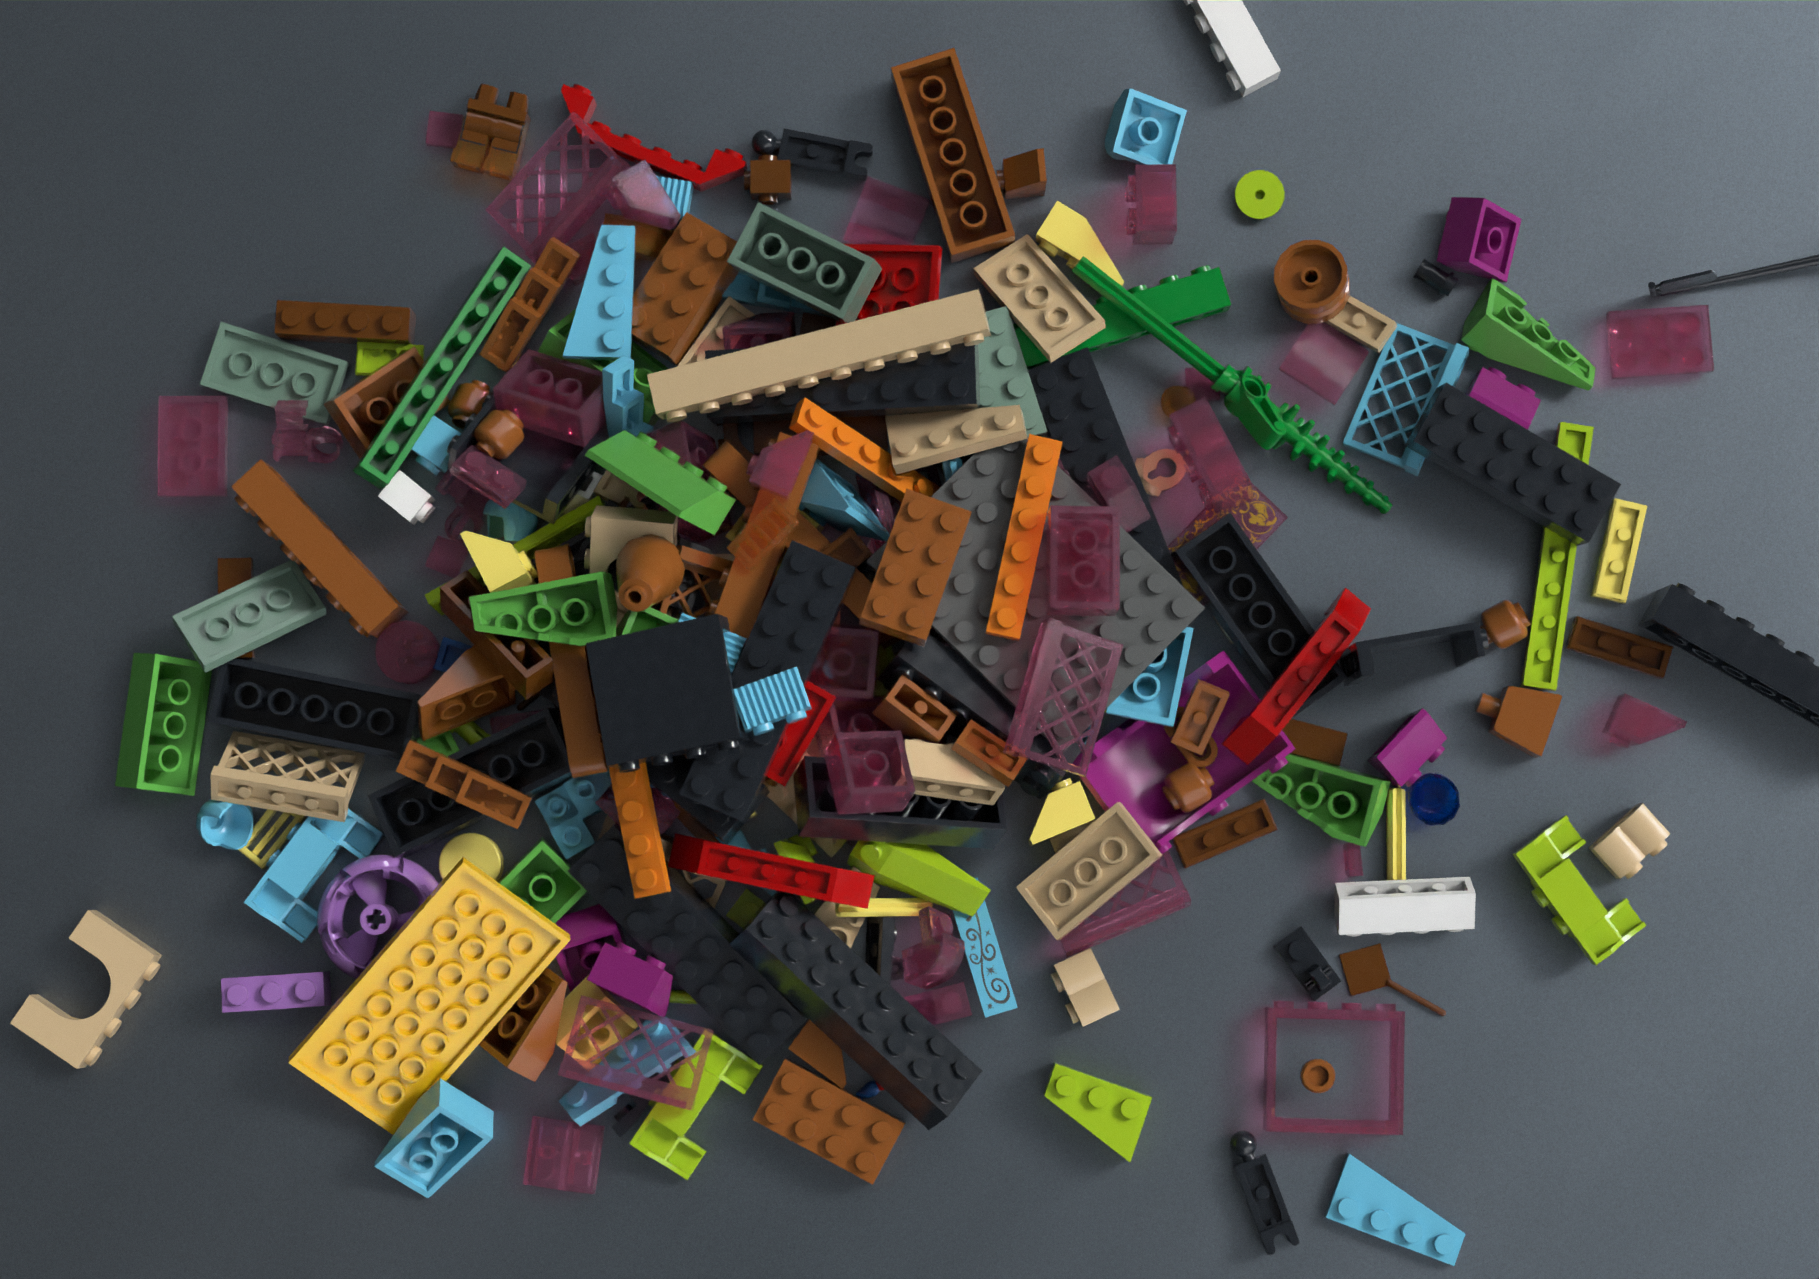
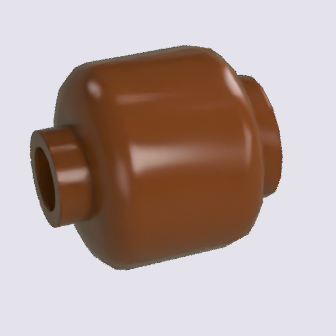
(466, 401)
(499, 434)
(1505, 623)
(1188, 787)

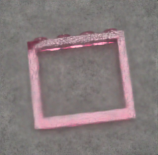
(1348, 1011)

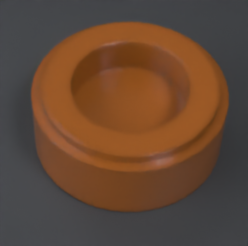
(1317, 1075)

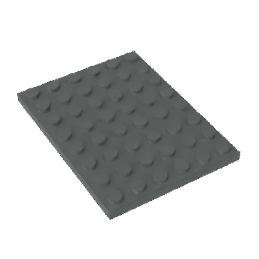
(1151, 600)

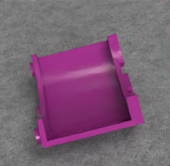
(1138, 755)

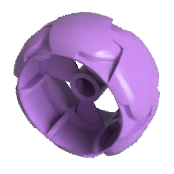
(368, 880)

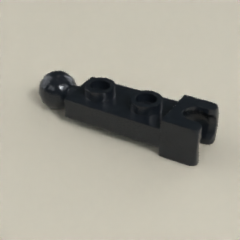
(815, 152)
(1262, 1192)

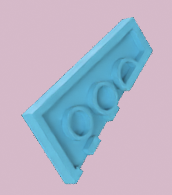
(605, 305)
(588, 1100)
(1385, 1211)

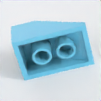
(839, 504)
(1157, 689)
(436, 1139)

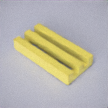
(280, 842)

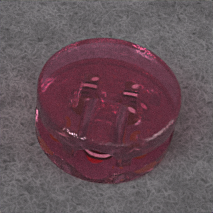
(407, 652)

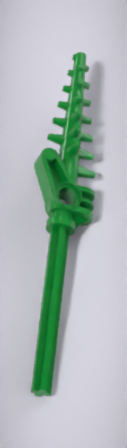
(1243, 393)

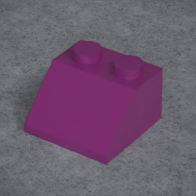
(1479, 238)
(1511, 401)
(1408, 749)
(588, 933)
(632, 978)

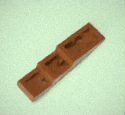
(530, 304)
(464, 784)

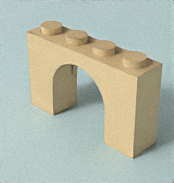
(614, 527)
(128, 965)

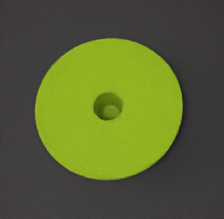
(1259, 194)

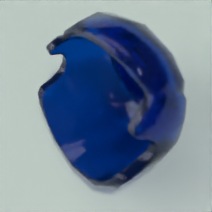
(1434, 799)

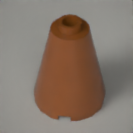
(648, 572)

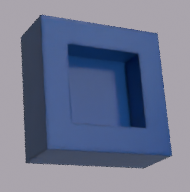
(448, 653)

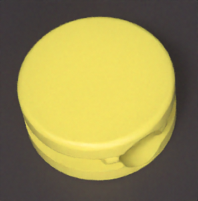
(476, 849)

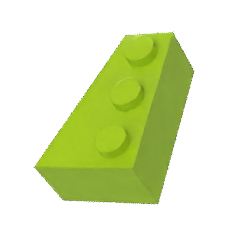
(1100, 1106)

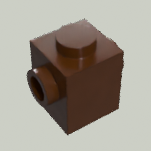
(769, 180)

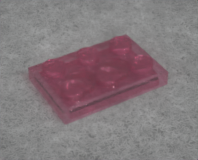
(1660, 341)
(192, 446)

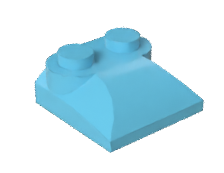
(1144, 129)

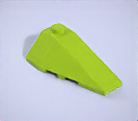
(920, 873)

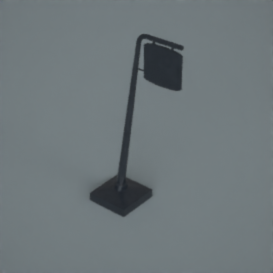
(1709, 278)

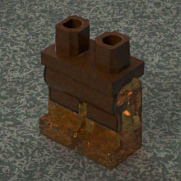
(493, 134)

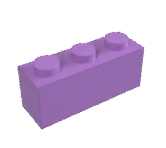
(276, 992)

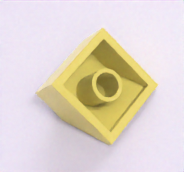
(499, 562)
(1061, 811)
(593, 1017)

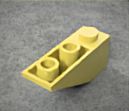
(1072, 238)

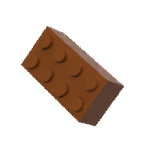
(682, 289)
(915, 567)
(829, 1120)

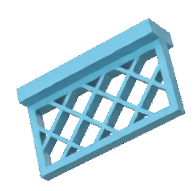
(1449, 372)

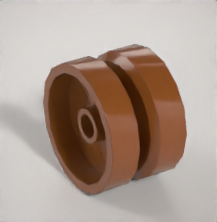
(1315, 263)

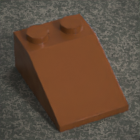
(368, 403)
(463, 694)
(529, 1029)

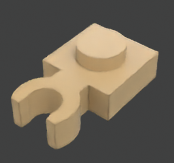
(618, 491)

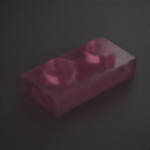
(488, 476)

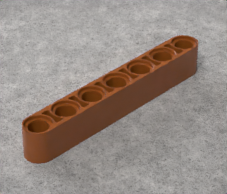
(730, 469)
(573, 680)

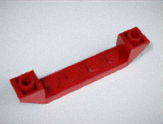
(721, 168)
(1299, 678)
(771, 871)

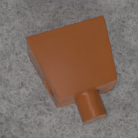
(1521, 717)

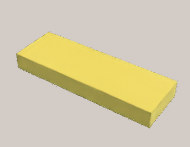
(1619, 551)

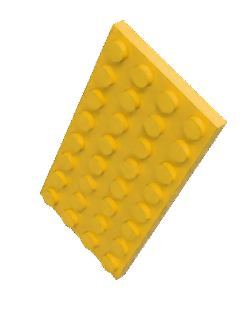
(429, 996)

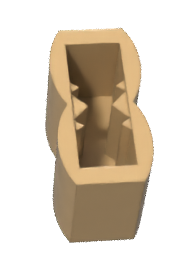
(1630, 841)
(1085, 988)

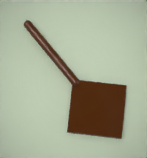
(1367, 970)

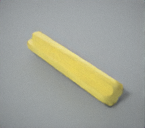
(1396, 833)
(884, 908)

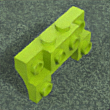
(1570, 897)
(665, 1127)

